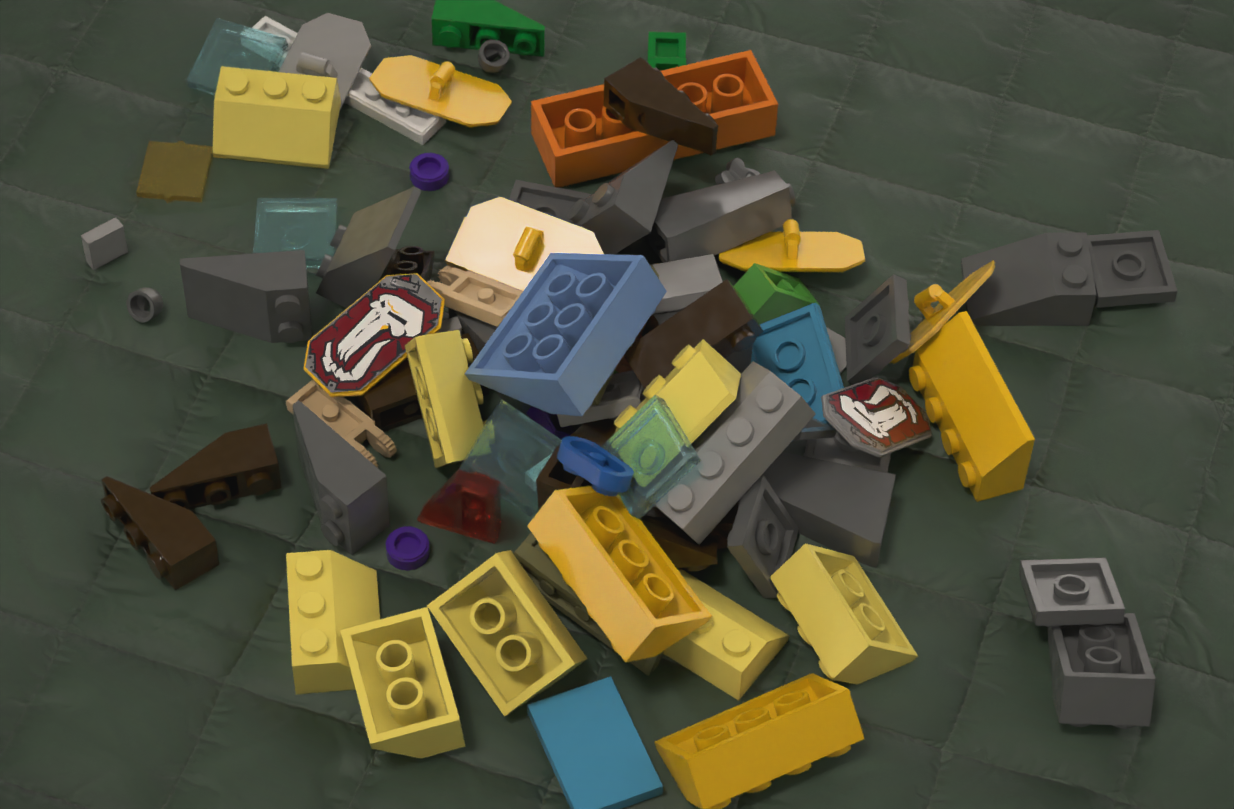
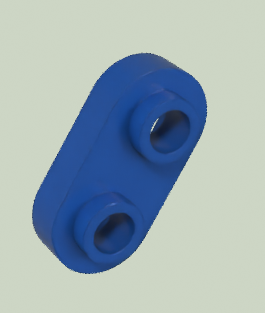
(595, 465)

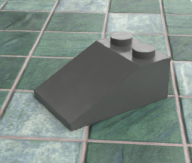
(627, 204)
(364, 248)
(1034, 283)
(251, 294)
(342, 482)
(1101, 674)

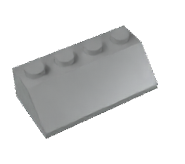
(736, 451)

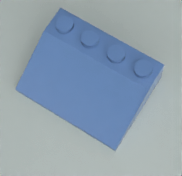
(569, 330)

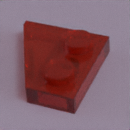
(466, 506)

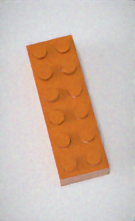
(588, 142)

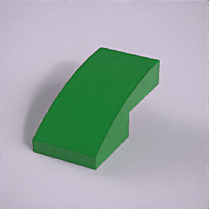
(666, 49)

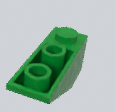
(473, 22)

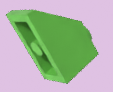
(772, 293)

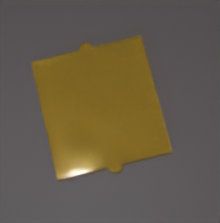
(174, 171)

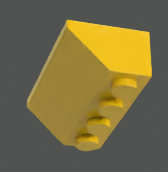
(973, 409)
(617, 572)
(761, 741)

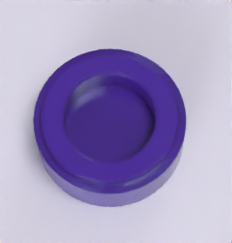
(429, 171)
(407, 548)

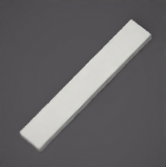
(365, 98)

